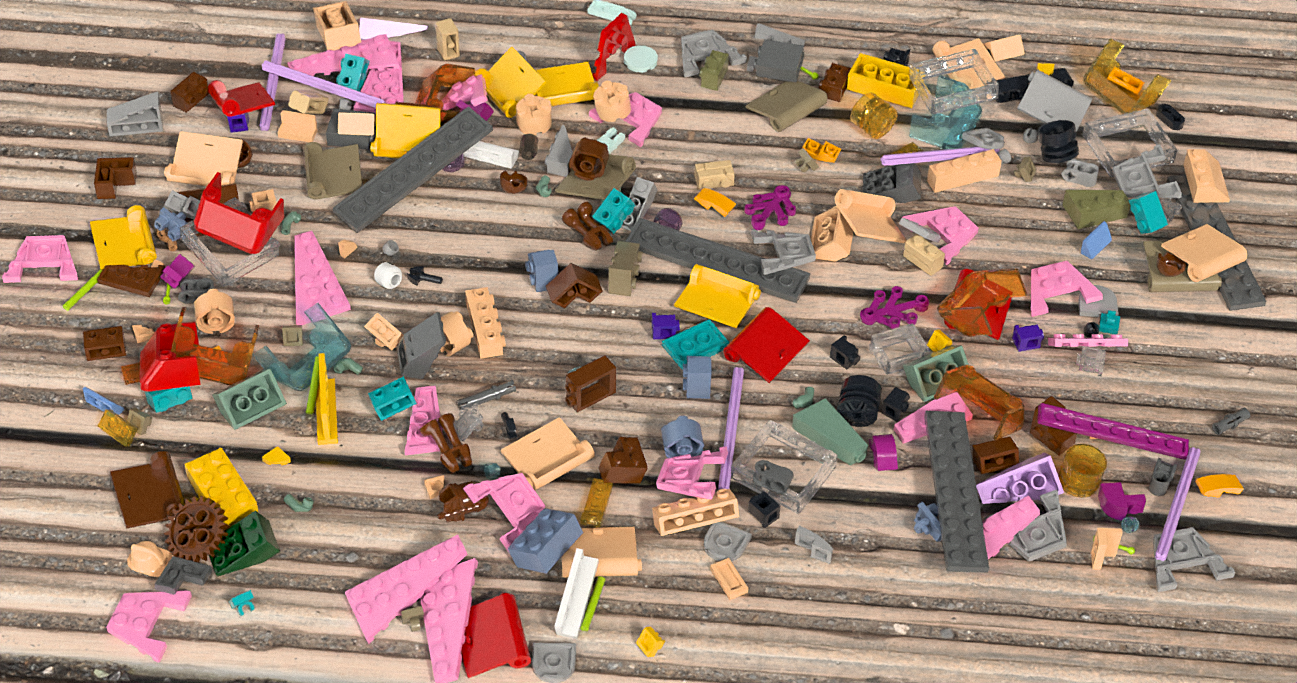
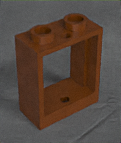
(599, 369)

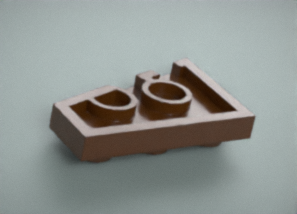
(132, 279)

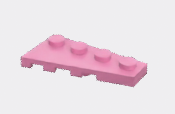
(1079, 340)
(423, 412)
(914, 425)
(1005, 524)

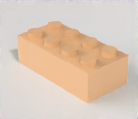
(337, 25)

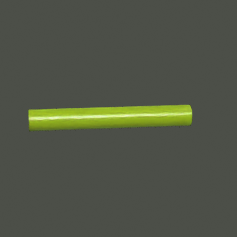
(82, 291)
(313, 388)
(592, 603)

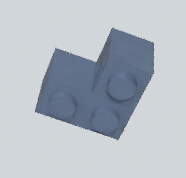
(542, 267)
(697, 376)

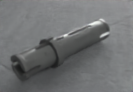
(494, 392)

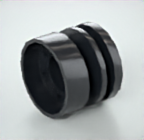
(1058, 141)
(859, 400)

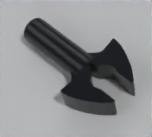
(417, 274)
(510, 425)

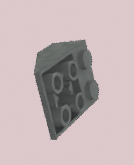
(895, 181)
(420, 347)

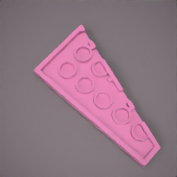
(396, 589)

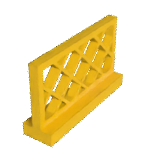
(326, 406)

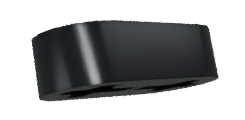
(1170, 117)

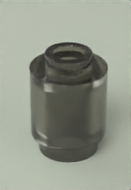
(529, 146)

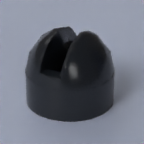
(1088, 329)

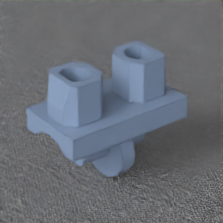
(171, 222)
(927, 521)

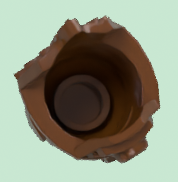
(458, 503)

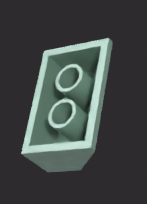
(927, 372)
(249, 398)

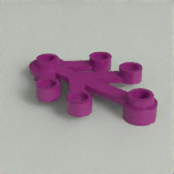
(780, 194)
(873, 314)

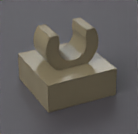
(806, 160)
(1025, 169)
(292, 335)
(139, 420)
(412, 617)

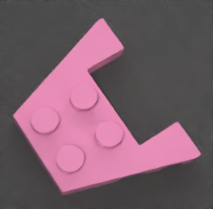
(471, 89)
(642, 116)
(951, 224)
(42, 252)
(1058, 280)
(682, 473)
(514, 498)
(137, 616)

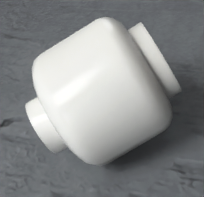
(388, 275)

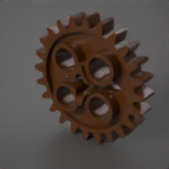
(196, 512)

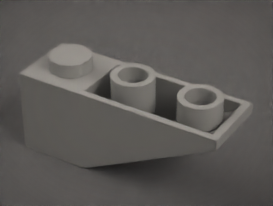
(560, 154)
(642, 196)

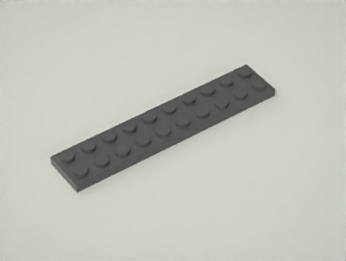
(412, 169)
(691, 250)
(1238, 282)
(956, 492)

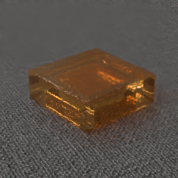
(131, 373)

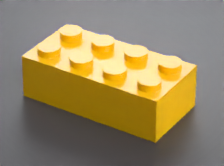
(884, 79)
(217, 479)

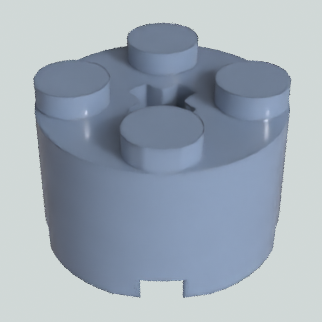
(682, 437)

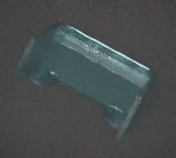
(946, 130)
(325, 338)

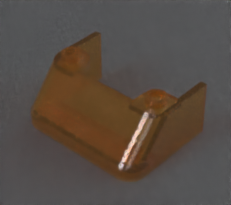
(446, 76)
(975, 294)
(213, 363)
(985, 395)

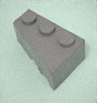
(136, 116)

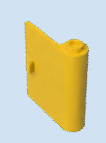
(507, 82)
(567, 84)
(399, 131)
(126, 239)
(718, 296)

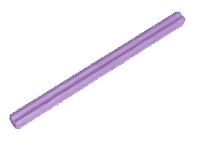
(272, 81)
(321, 84)
(928, 156)
(731, 427)
(1177, 504)

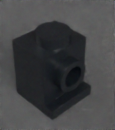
(897, 56)
(844, 353)
(895, 404)
(764, 509)

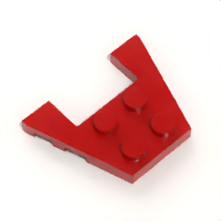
(613, 36)

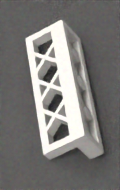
(493, 154)
(576, 595)

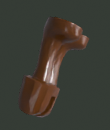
(597, 233)
(449, 455)

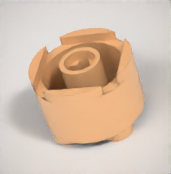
(612, 101)
(533, 114)
(214, 312)
(456, 333)

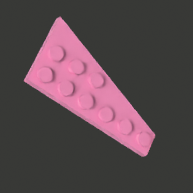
(375, 49)
(384, 84)
(315, 280)
(445, 616)

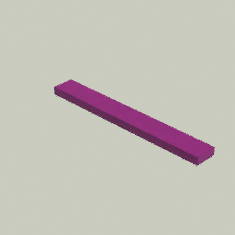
(1113, 431)

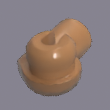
(172, 246)

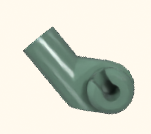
(542, 187)
(287, 221)
(346, 364)
(804, 400)
(299, 506)

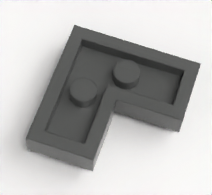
(179, 571)

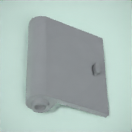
(1053, 100)

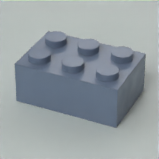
(545, 540)

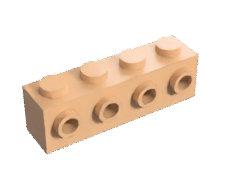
(963, 170)
(484, 322)
(695, 512)

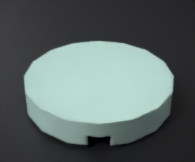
(640, 58)

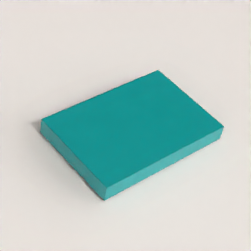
(698, 340)

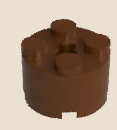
(589, 159)

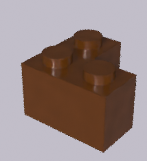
(113, 173)
(573, 283)
(1054, 438)
(624, 463)

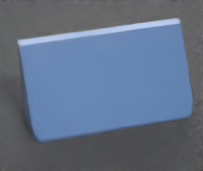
(1096, 241)
(100, 401)

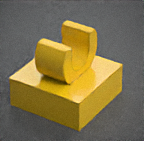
(939, 341)
(650, 641)

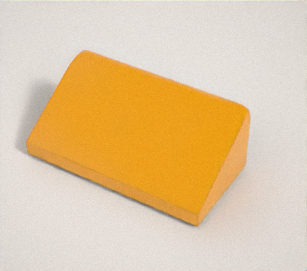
(1126, 80)

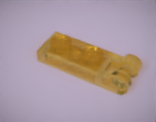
(596, 503)

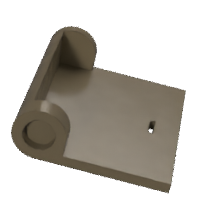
(788, 103)
(329, 170)
(615, 174)
(1180, 283)

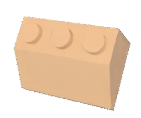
(1204, 177)
(831, 235)

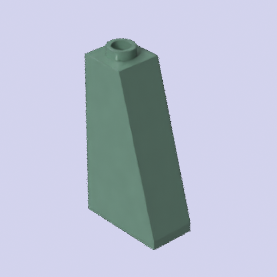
(830, 430)

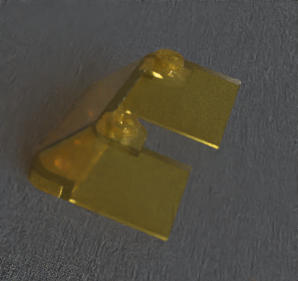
(1114, 94)

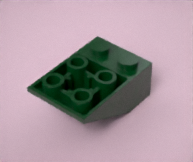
(246, 545)

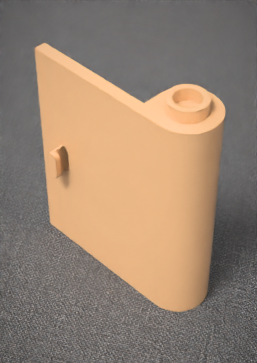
(969, 75)
(201, 157)
(869, 215)
(1206, 252)
(547, 453)
(611, 546)

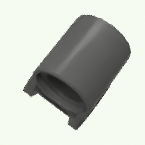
(195, 288)
(774, 477)
(1161, 477)

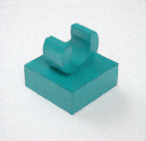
(1109, 322)
(242, 600)

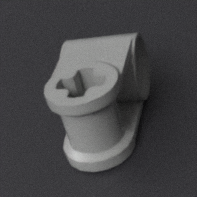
(1082, 173)

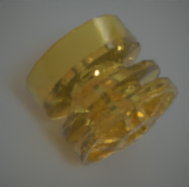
(873, 115)
(1082, 470)

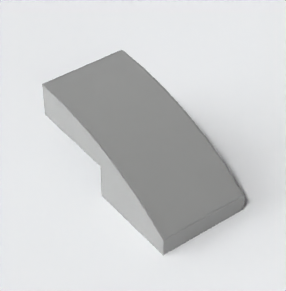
(179, 203)
(819, 547)

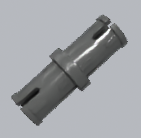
(1223, 425)

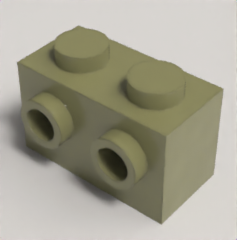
(714, 70)

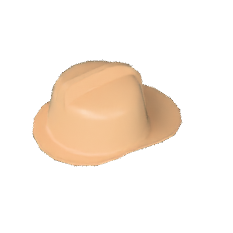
(148, 558)

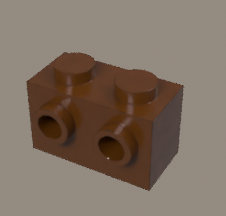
(835, 82)
(189, 92)
(104, 343)
(995, 455)

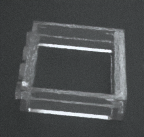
(950, 64)
(1122, 123)
(238, 270)
(797, 442)

